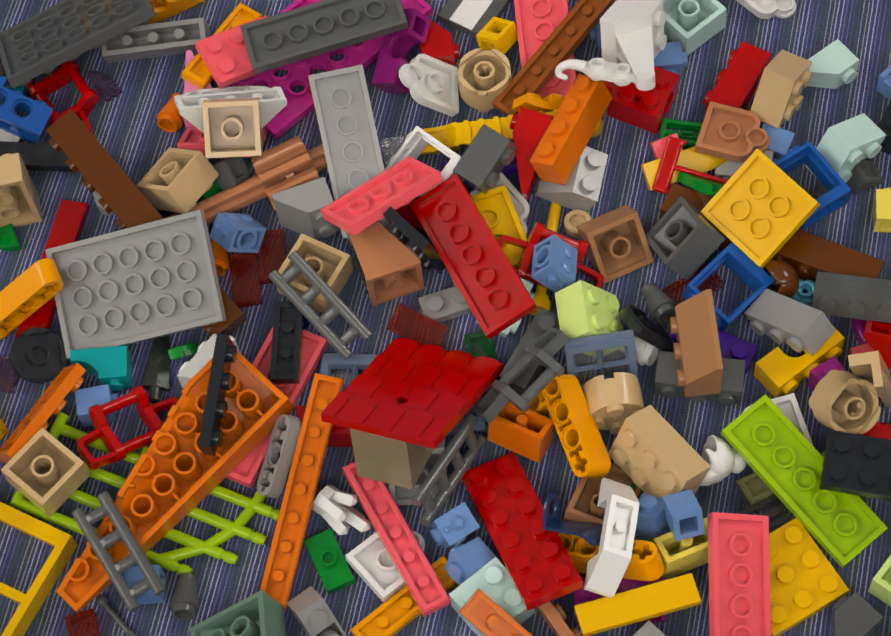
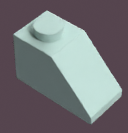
(833, 66)

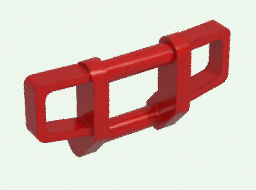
(59, 79)
(539, 231)
(103, 432)

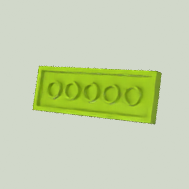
(793, 473)

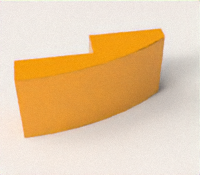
(534, 102)

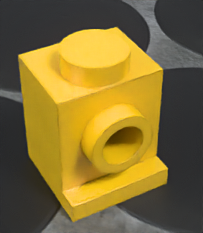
(498, 35)

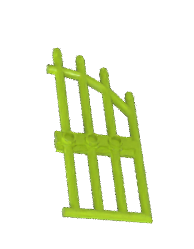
(194, 546)

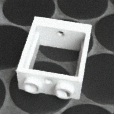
(414, 145)

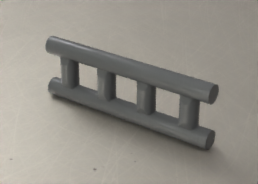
(302, 303)
(438, 475)
(136, 555)

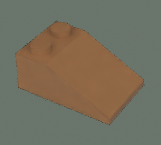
(585, 498)

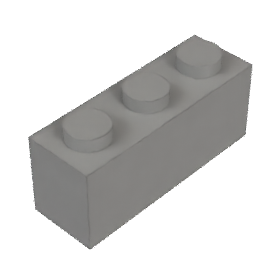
(789, 322)

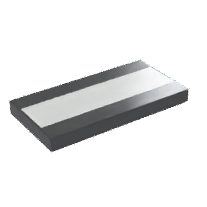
(471, 15)

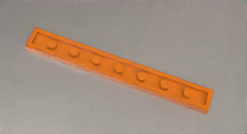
(300, 491)

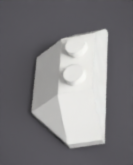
(190, 103)

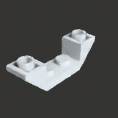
(617, 538)

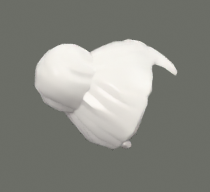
(721, 459)

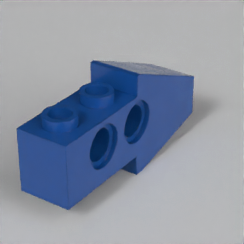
(29, 127)

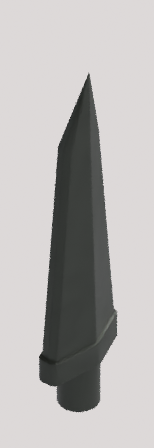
(158, 369)

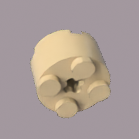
(483, 77)
(613, 399)
(845, 403)

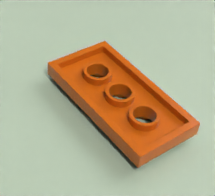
(50, 402)

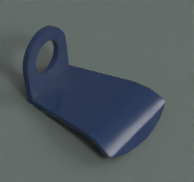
(589, 531)

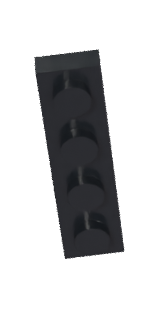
(215, 404)

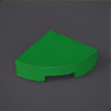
(9, 239)
(183, 351)

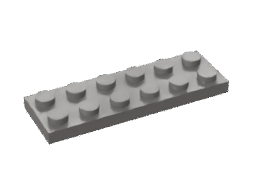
(347, 129)

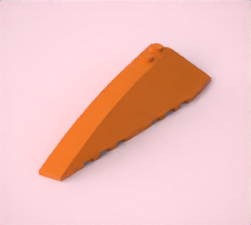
(176, 473)

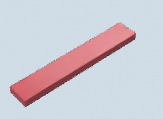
(398, 542)

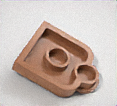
(731, 133)

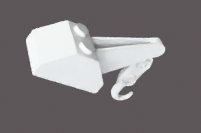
(629, 43)

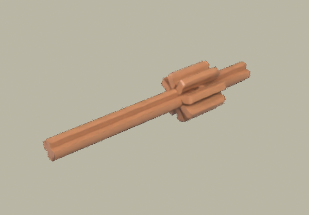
(276, 171)

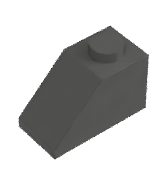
(854, 617)

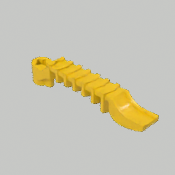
(458, 134)

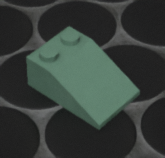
(250, 617)

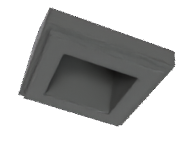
(231, 172)
(864, 176)

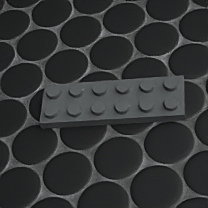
(319, 30)

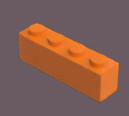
(570, 129)

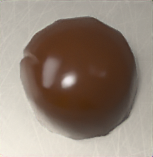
(785, 277)

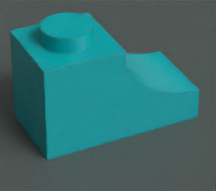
(108, 364)

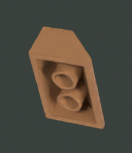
(697, 345)

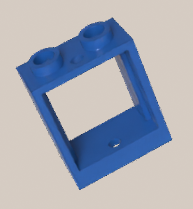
(838, 190)
(744, 269)

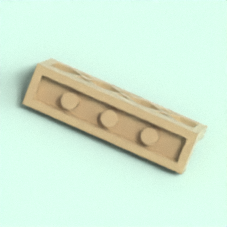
(872, 368)

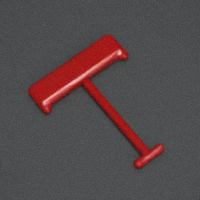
(668, 165)

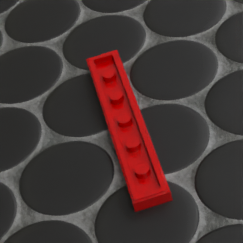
(65, 230)

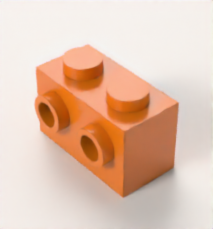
(522, 432)

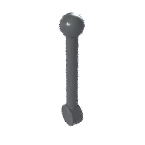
(103, 602)

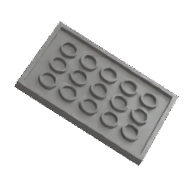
(137, 283)

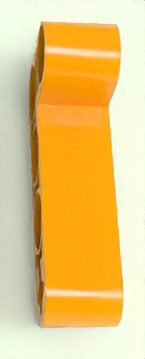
(28, 294)
(574, 425)
(644, 564)

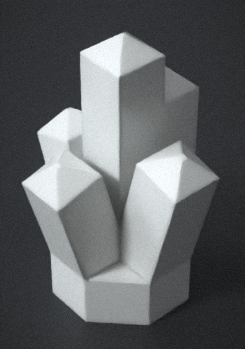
(337, 510)

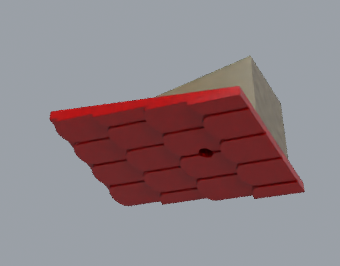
(408, 406)

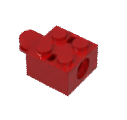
(644, 108)

